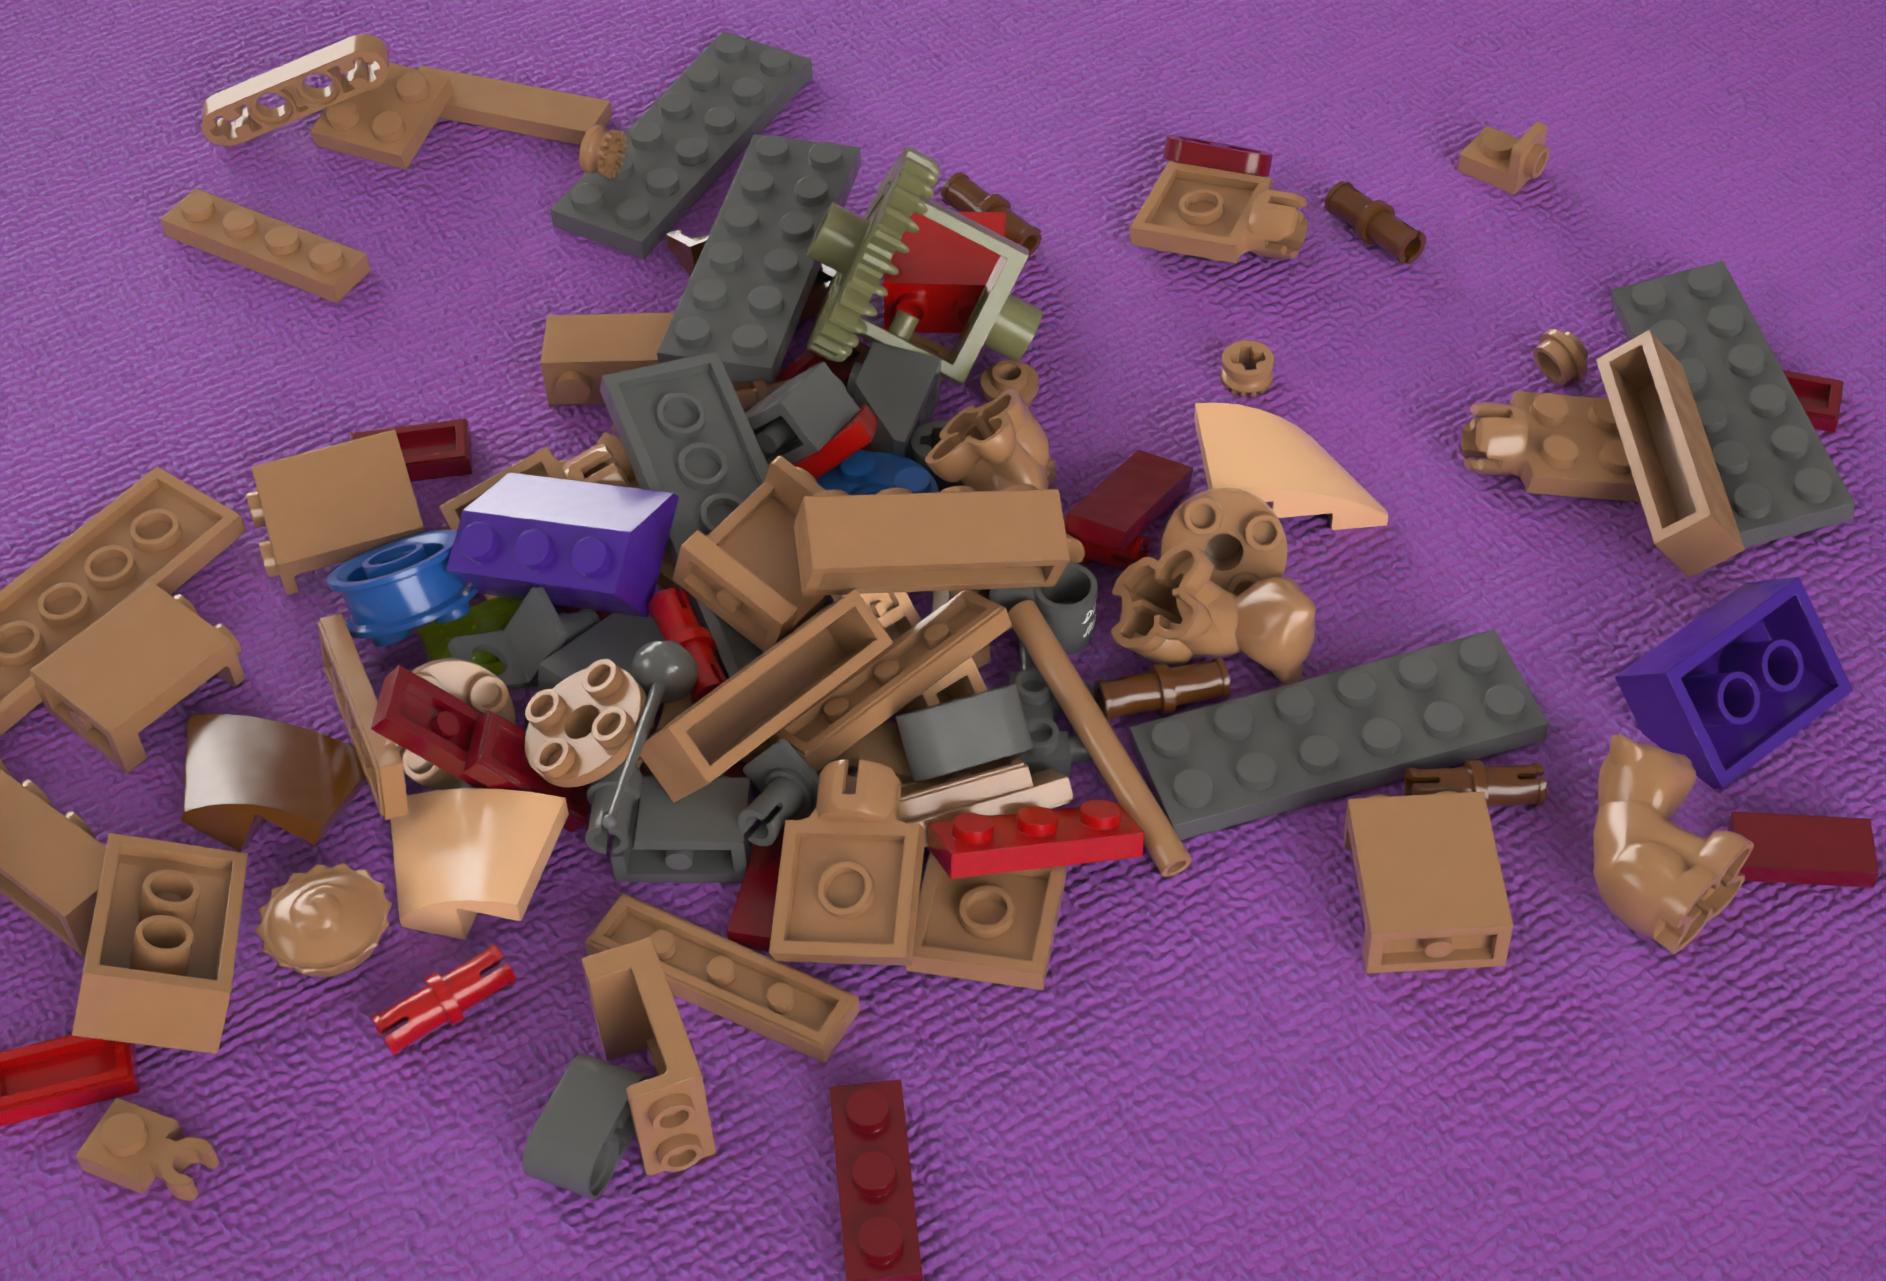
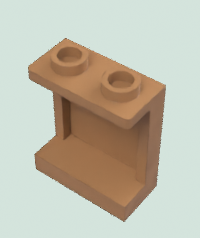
(332, 505)
(750, 560)
(134, 670)
(1428, 882)
(636, 1013)

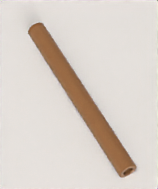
(1099, 738)

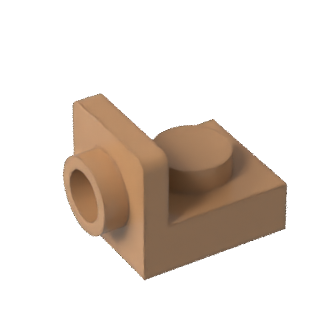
(1504, 159)

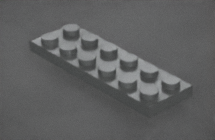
(684, 144)
(755, 260)
(1753, 421)
(695, 441)
(1336, 734)

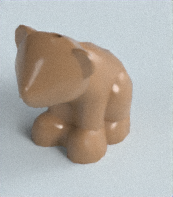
(996, 449)
(1180, 615)
(1644, 864)

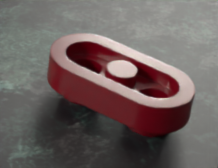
(1217, 155)

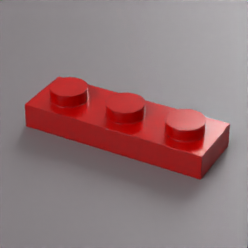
(1034, 839)

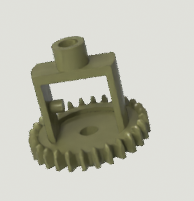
(863, 251)

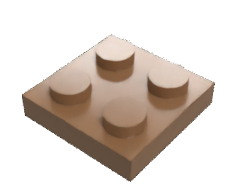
(387, 120)
(988, 925)

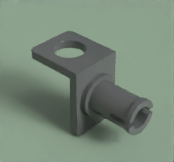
(528, 638)
(786, 789)

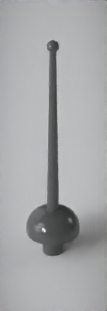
(667, 676)

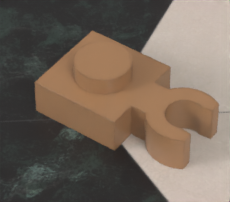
(138, 1145)

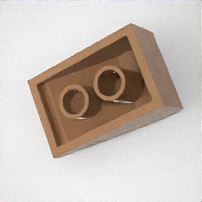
(162, 944)

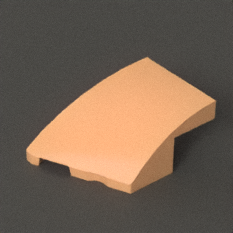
(1280, 466)
(471, 855)

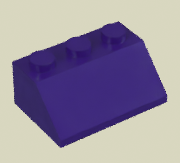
(574, 538)
(1737, 680)

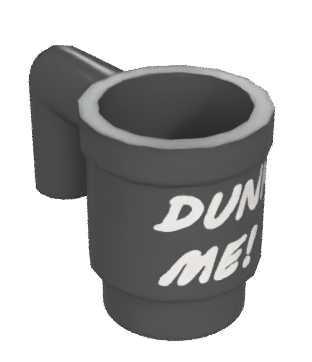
(1066, 606)

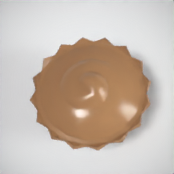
(324, 920)

